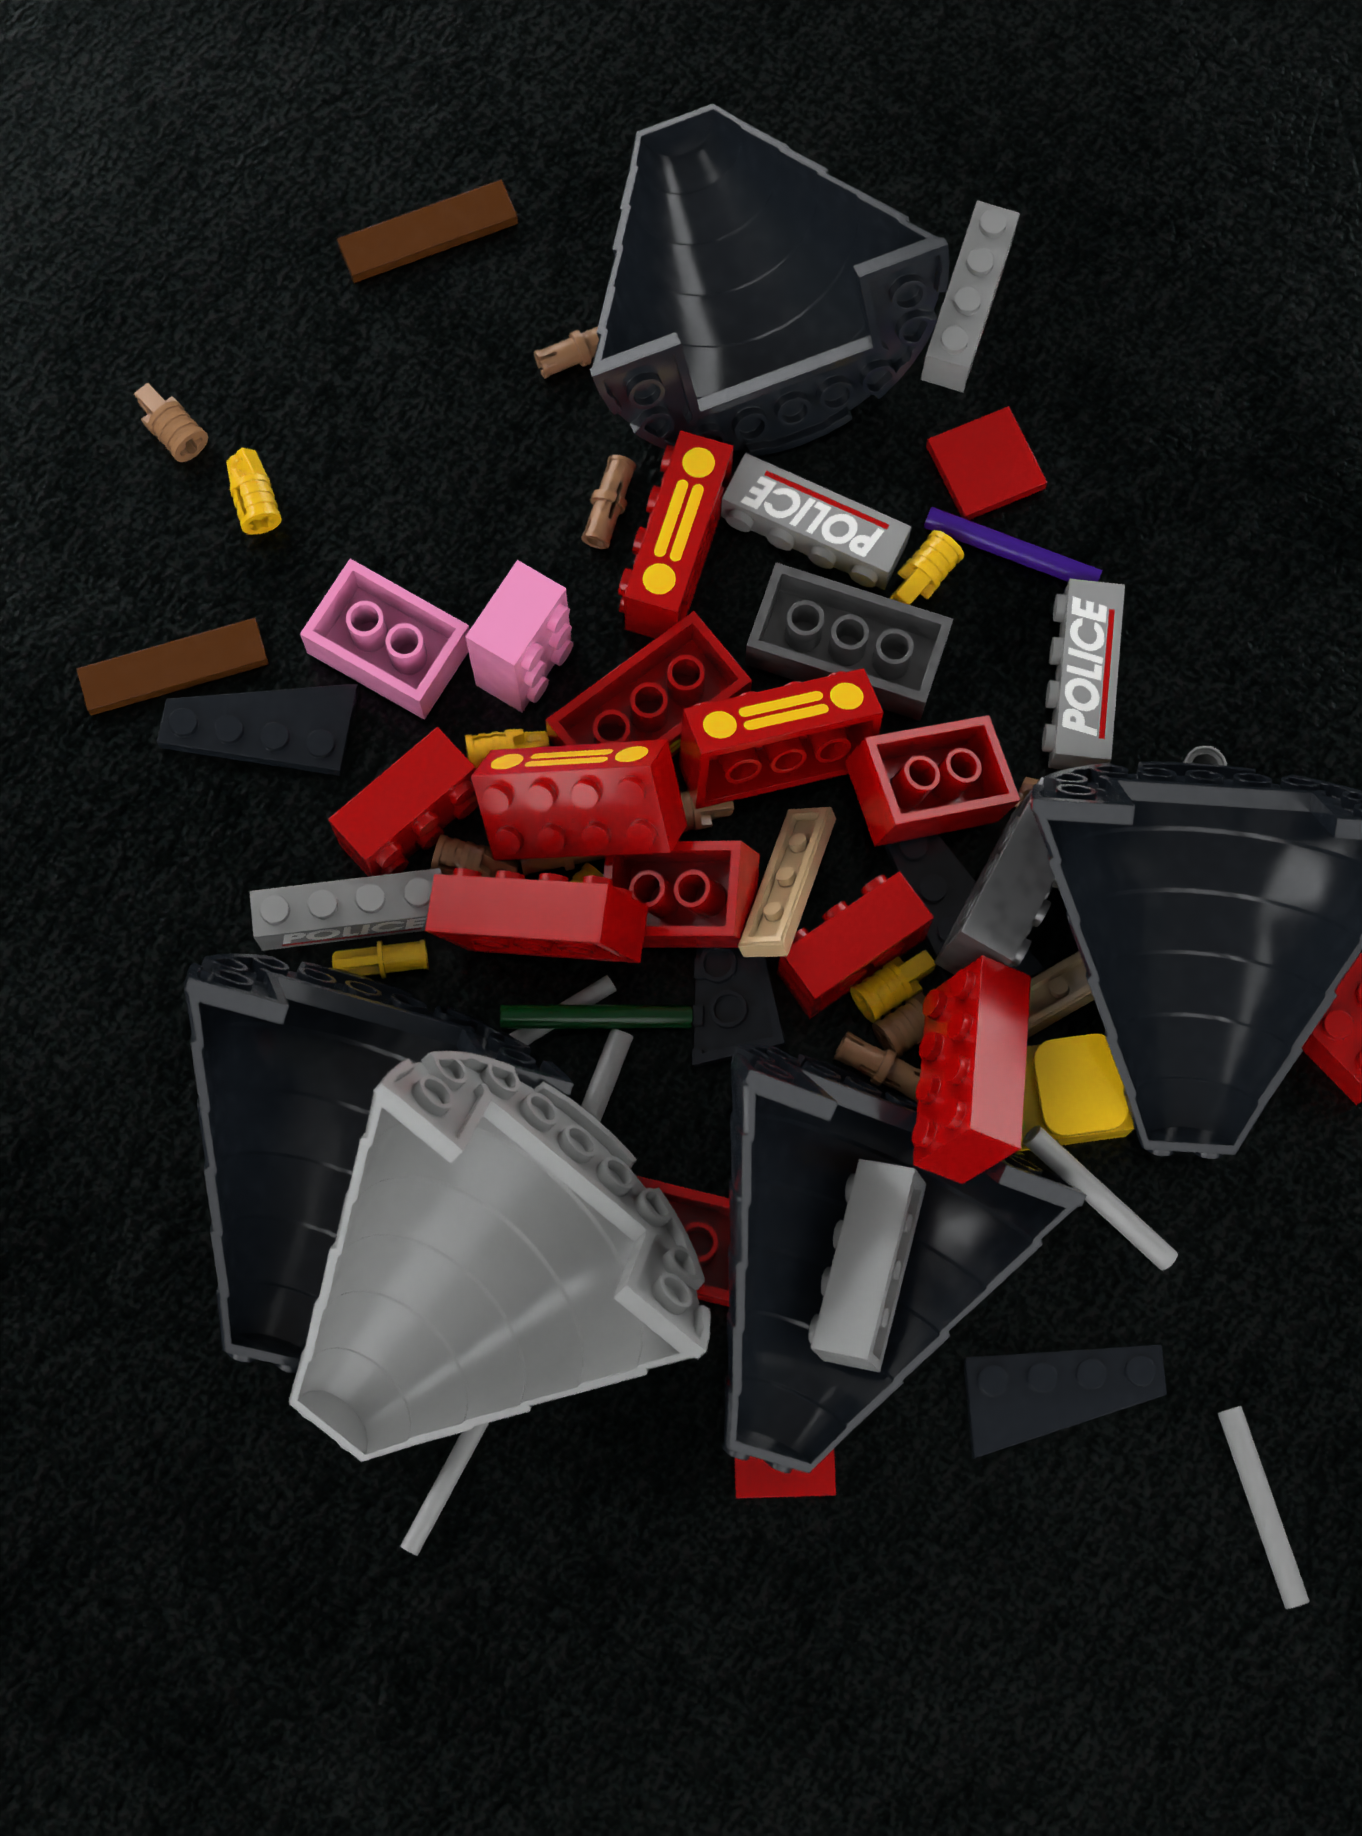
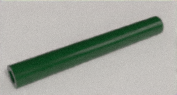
(595, 1016)

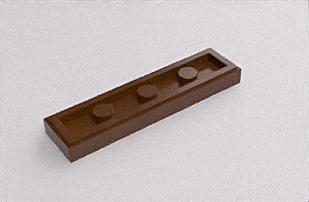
(427, 231)
(172, 666)

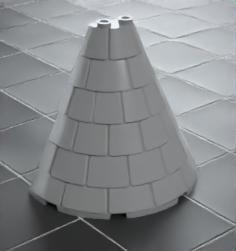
(488, 1263)

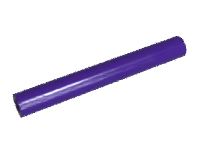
(1010, 547)

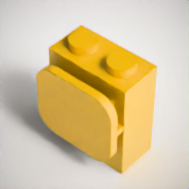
(1074, 1091)

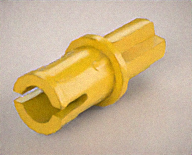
(382, 958)

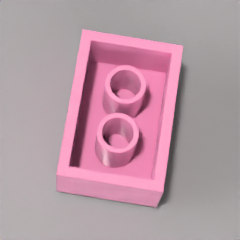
(520, 637)
(386, 638)

